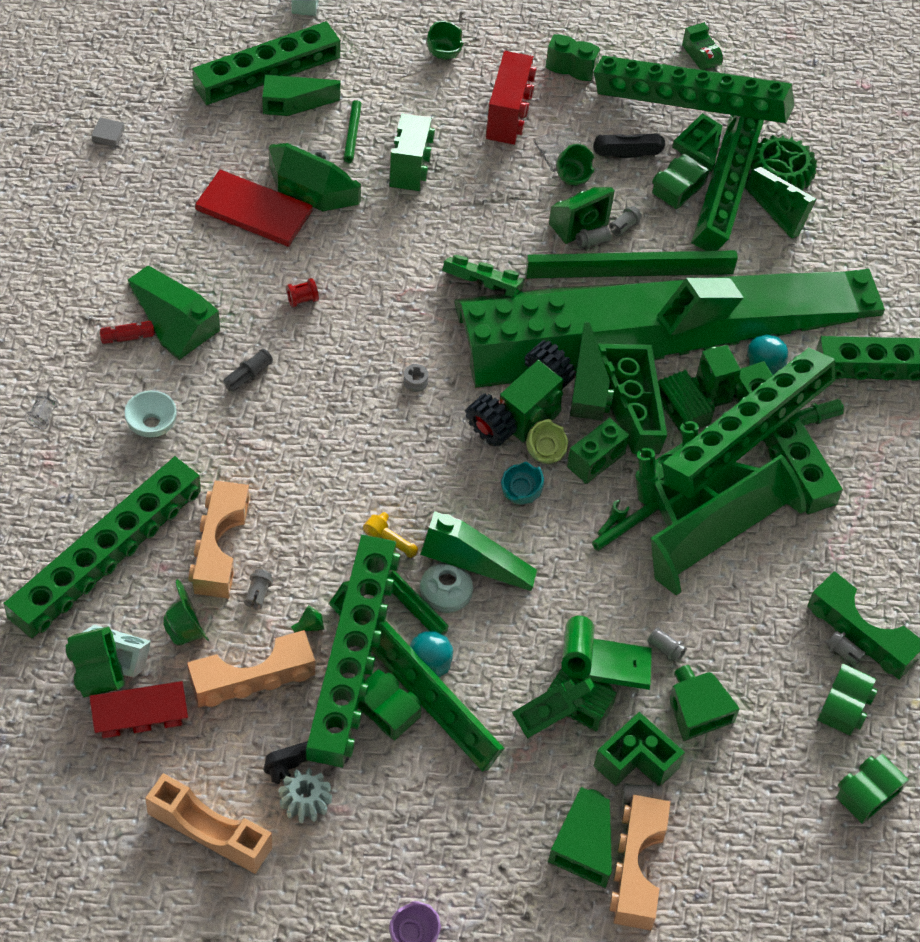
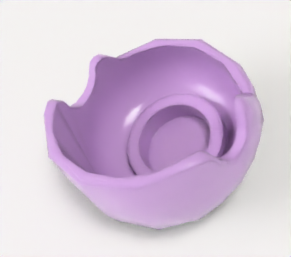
(415, 923)

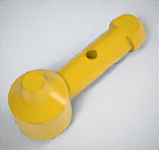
(378, 527)

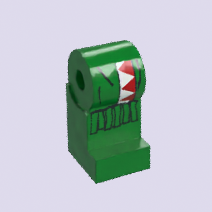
(702, 47)

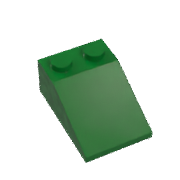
(591, 385)

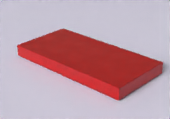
(254, 207)

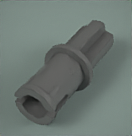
(248, 370)

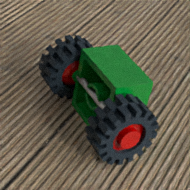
(527, 400)

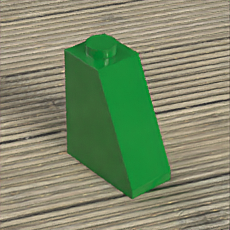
(699, 303)
(585, 839)

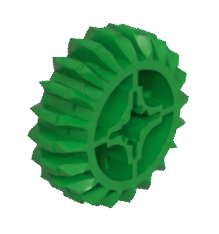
(786, 160)

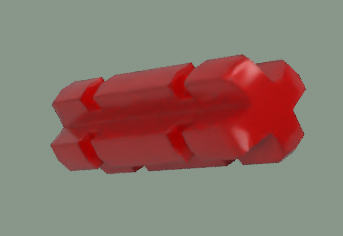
(126, 332)

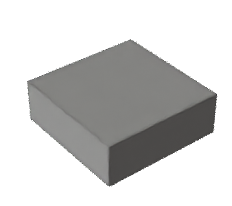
(108, 132)

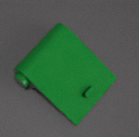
(603, 659)

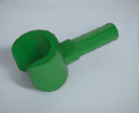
(615, 516)

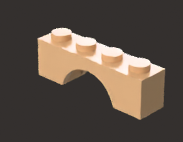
(226, 509)
(218, 681)
(234, 839)
(636, 897)

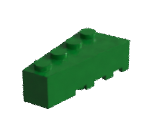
(635, 394)

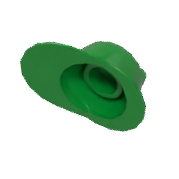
(181, 620)

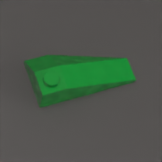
(177, 313)
(465, 547)

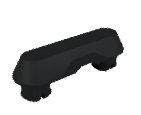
(629, 145)
(280, 761)

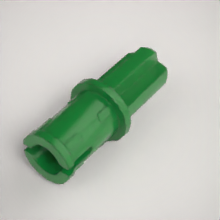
(820, 412)

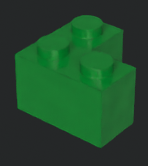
(639, 746)

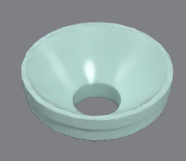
(147, 405)
(446, 597)

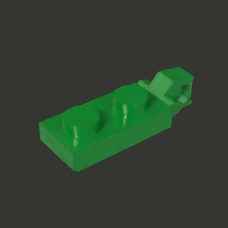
(552, 706)

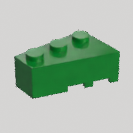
(411, 152)

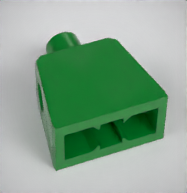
(700, 703)

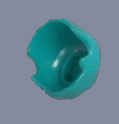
(770, 350)
(522, 483)
(434, 651)

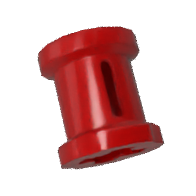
(302, 292)

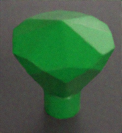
(309, 621)

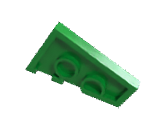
(781, 200)
(491, 278)

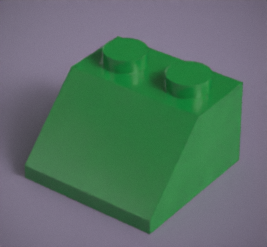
(583, 211)

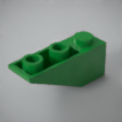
(297, 94)

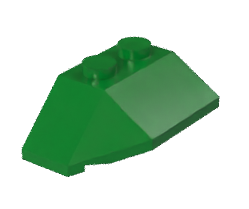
(312, 178)

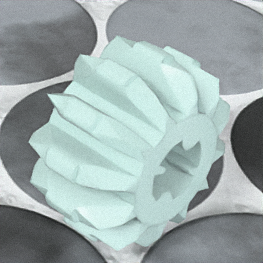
(317, 795)

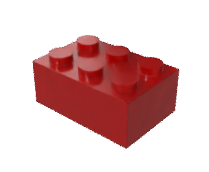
(510, 97)

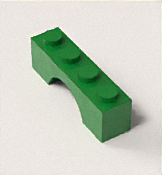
(891, 648)

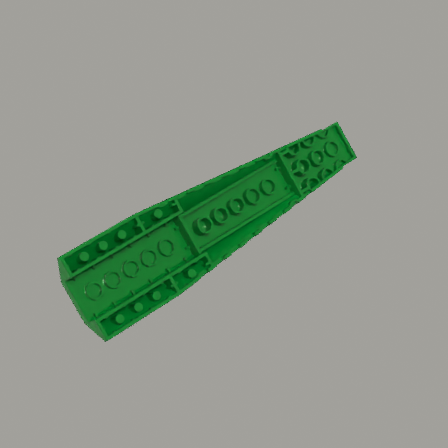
(508, 328)

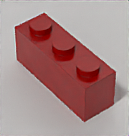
(139, 709)

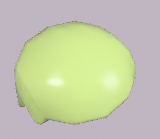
(547, 443)

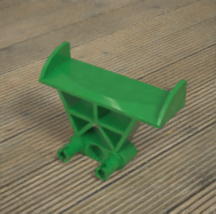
(713, 515)

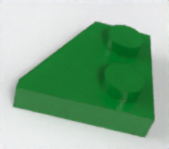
(700, 141)

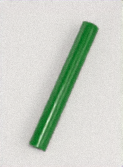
(352, 131)
(624, 526)

